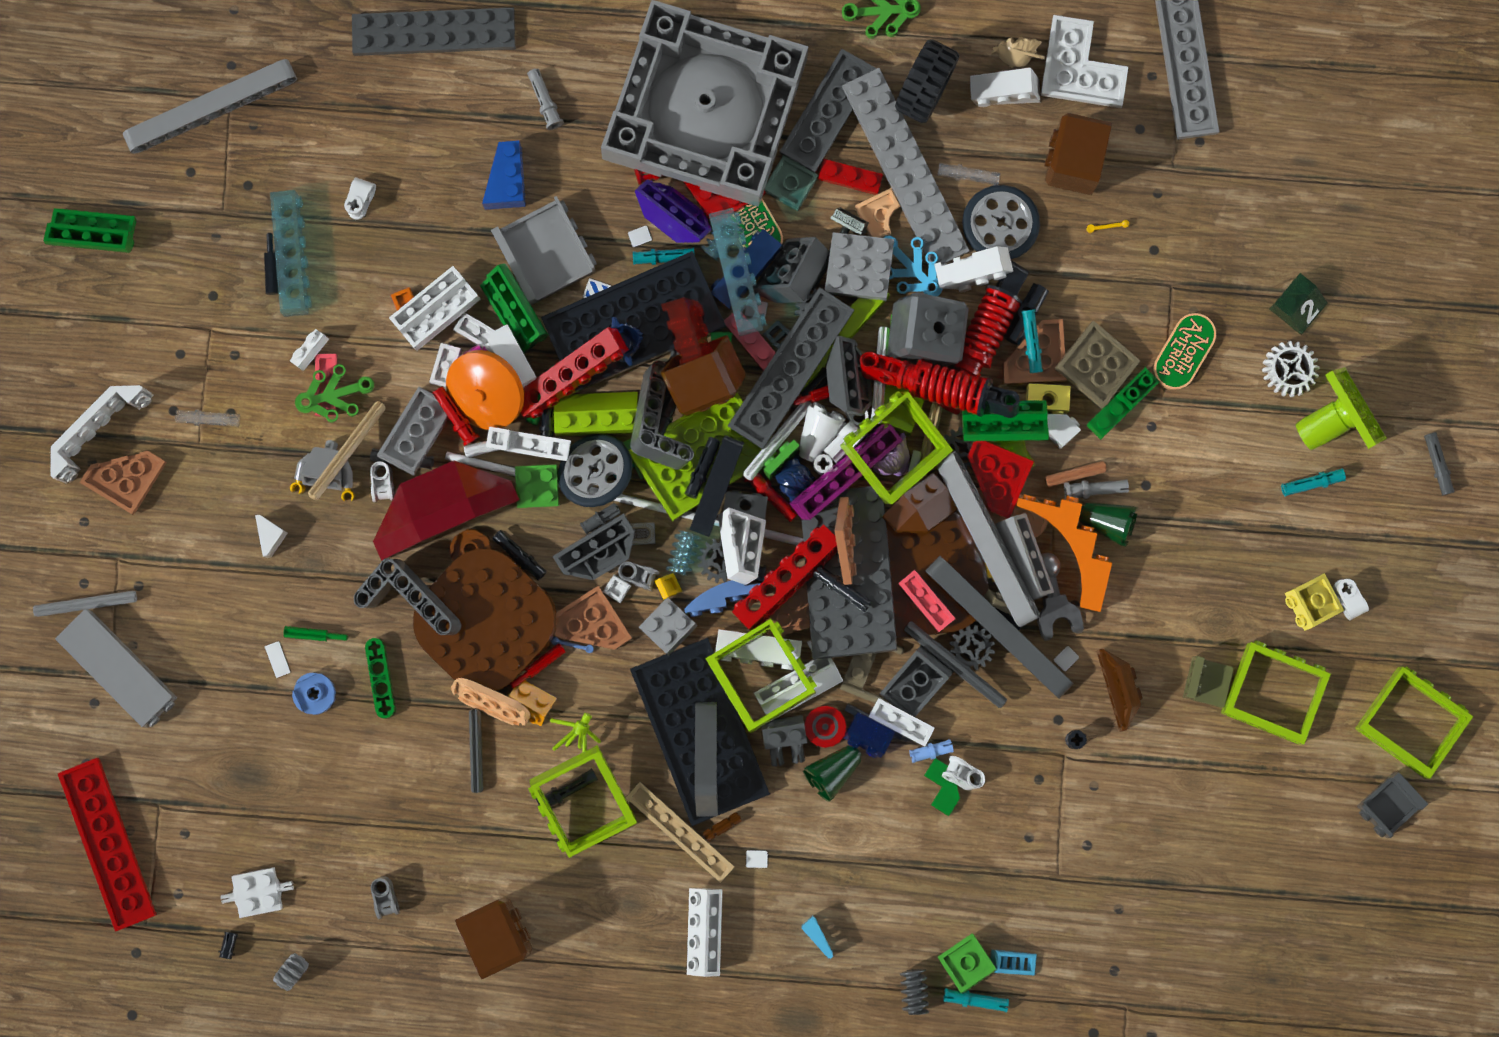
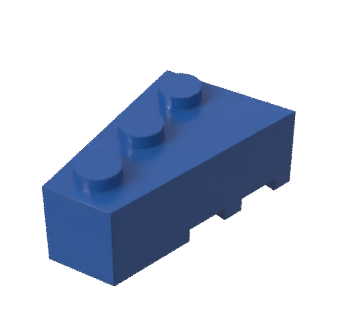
(506, 178)

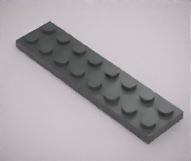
(433, 31)
(791, 368)

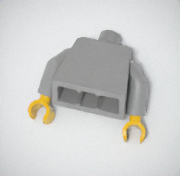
(314, 464)

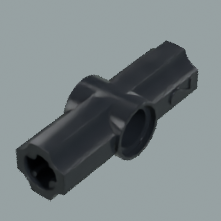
(1032, 301)

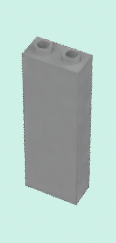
(116, 668)

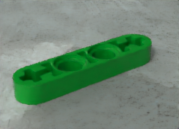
(384, 677)

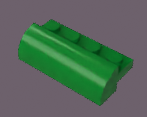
(91, 230)
(513, 307)
(1028, 424)

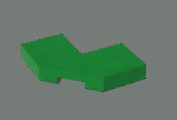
(948, 794)

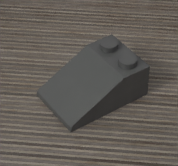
(916, 682)

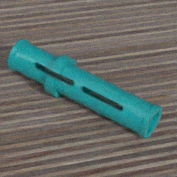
(658, 256)
(1032, 342)
(1321, 480)
(976, 1000)

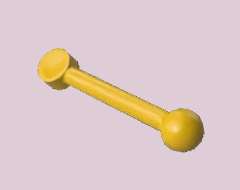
(1090, 228)

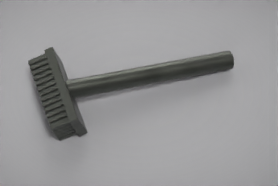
(849, 222)

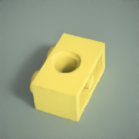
(1059, 393)

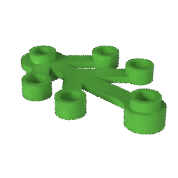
(885, 10)
(330, 395)

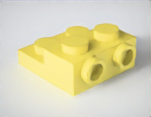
(1313, 602)

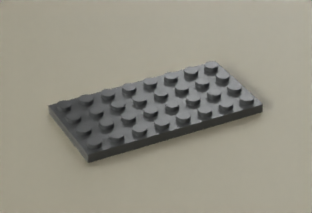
(836, 623)

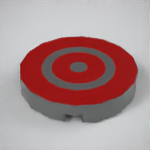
(825, 726)

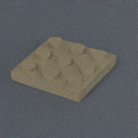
(1097, 364)

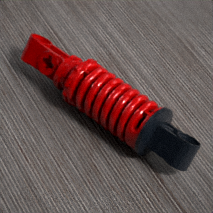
(990, 324)
(941, 385)

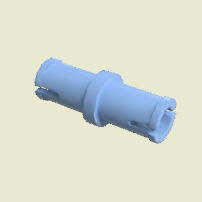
(931, 751)

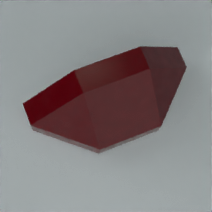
(438, 503)

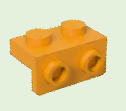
(535, 700)

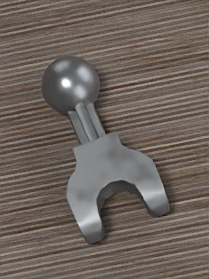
(1056, 604)

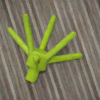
(580, 728)

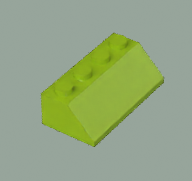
(595, 414)

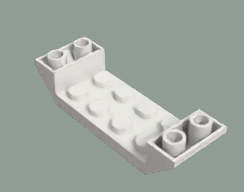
(88, 423)

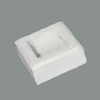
(617, 588)

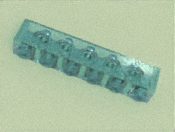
(280, 203)
(719, 221)

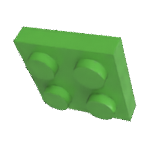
(786, 453)
(537, 486)
(967, 963)

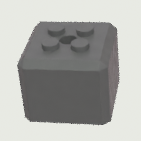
(913, 331)

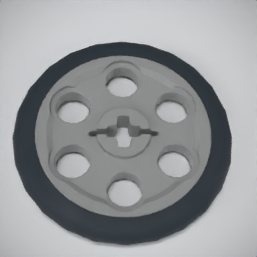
(1002, 195)
(607, 491)

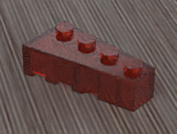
(688, 328)

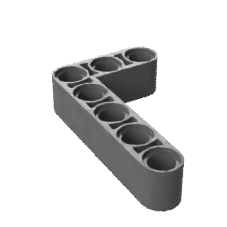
(645, 436)
(410, 593)
(706, 759)

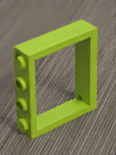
(920, 470)
(787, 647)
(1279, 655)
(1441, 698)
(598, 835)

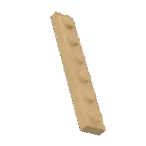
(680, 832)

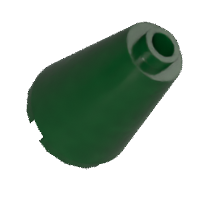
(1110, 520)
(832, 771)

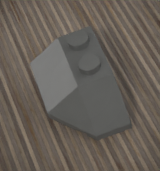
(845, 382)
(598, 550)

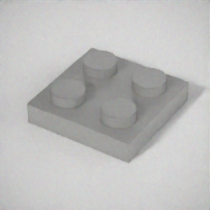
(668, 626)

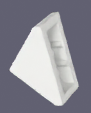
(270, 536)

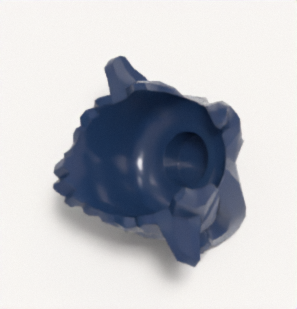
(631, 337)
(794, 478)

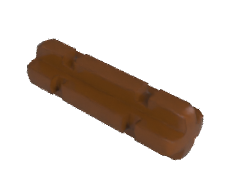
(722, 826)

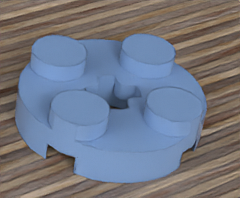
(303, 688)

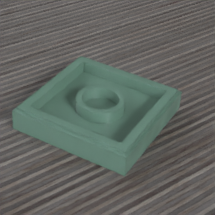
(790, 183)

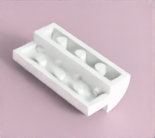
(434, 308)

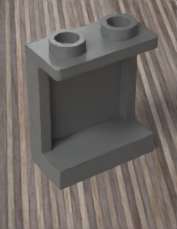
(1391, 805)

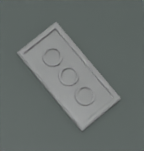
(414, 432)

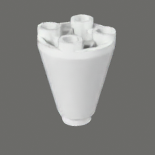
(819, 430)

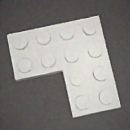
(1071, 74)

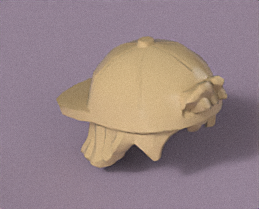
(1017, 52)

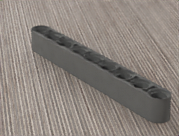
(999, 627)

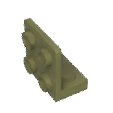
(1207, 682)

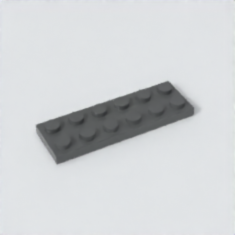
(824, 113)

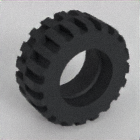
(927, 80)

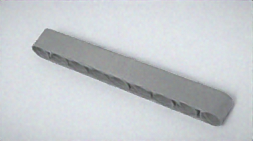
(209, 106)
(988, 539)

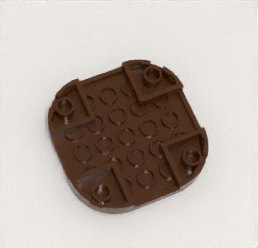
(917, 552)
(501, 617)

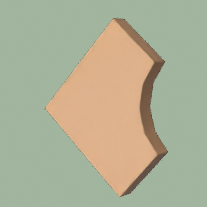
(878, 212)

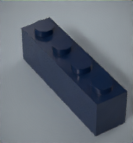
(762, 252)

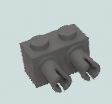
(782, 733)

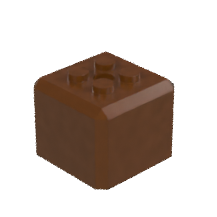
(1077, 153)
(705, 380)
(495, 937)

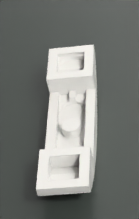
(528, 444)

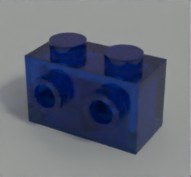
(869, 735)

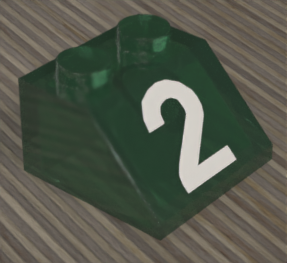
(1299, 303)

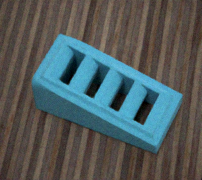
(814, 931)
(1001, 957)

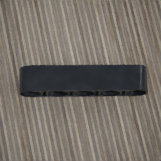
(716, 485)

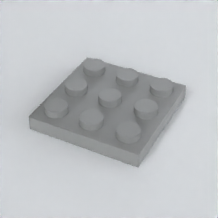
(859, 266)

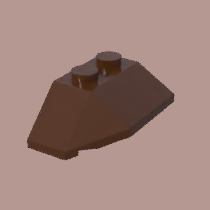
(922, 506)
(1120, 687)

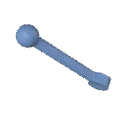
(589, 648)

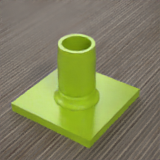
(1340, 415)

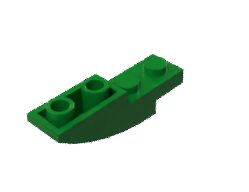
(1122, 403)

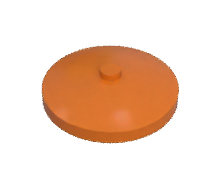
(485, 389)

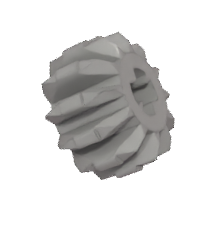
(290, 972)

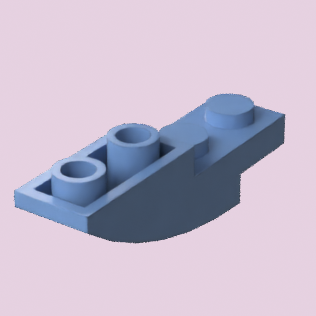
(715, 598)

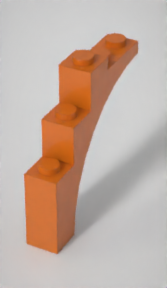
(1082, 540)

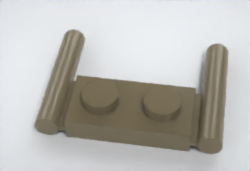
(858, 673)

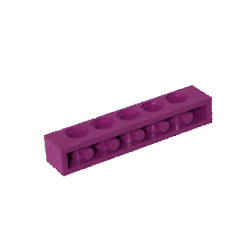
(845, 472)

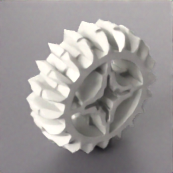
(1283, 365)

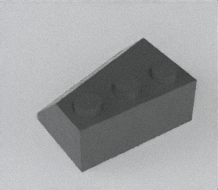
(793, 271)

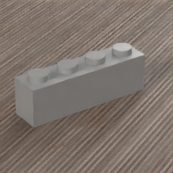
(1024, 551)

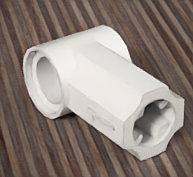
(834, 450)

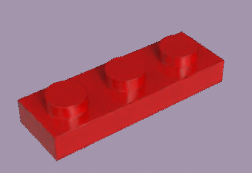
(850, 177)

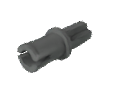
(600, 518)

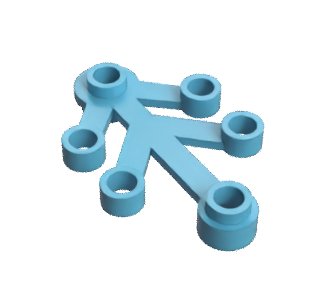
(914, 269)

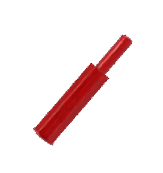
(813, 396)
(540, 664)

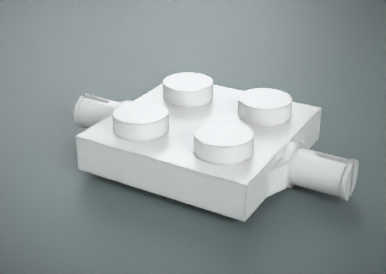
(257, 892)

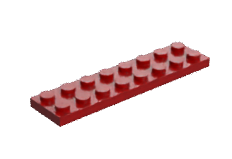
(107, 844)

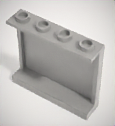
(545, 251)

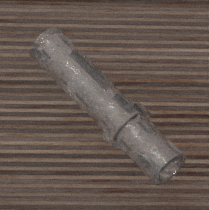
(972, 174)
(197, 417)

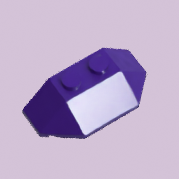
(672, 212)

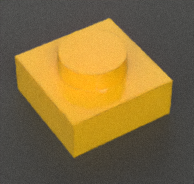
(668, 586)

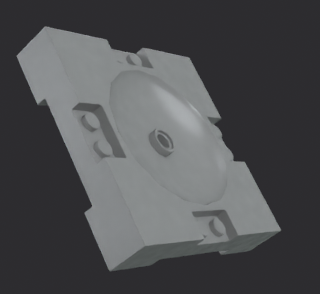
(715, 145)

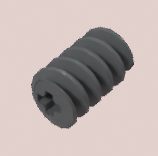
(914, 992)

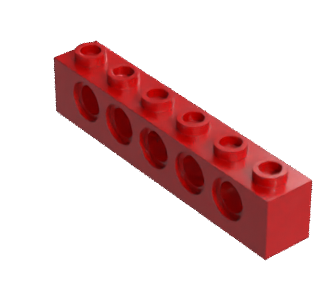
(614, 349)
(785, 590)

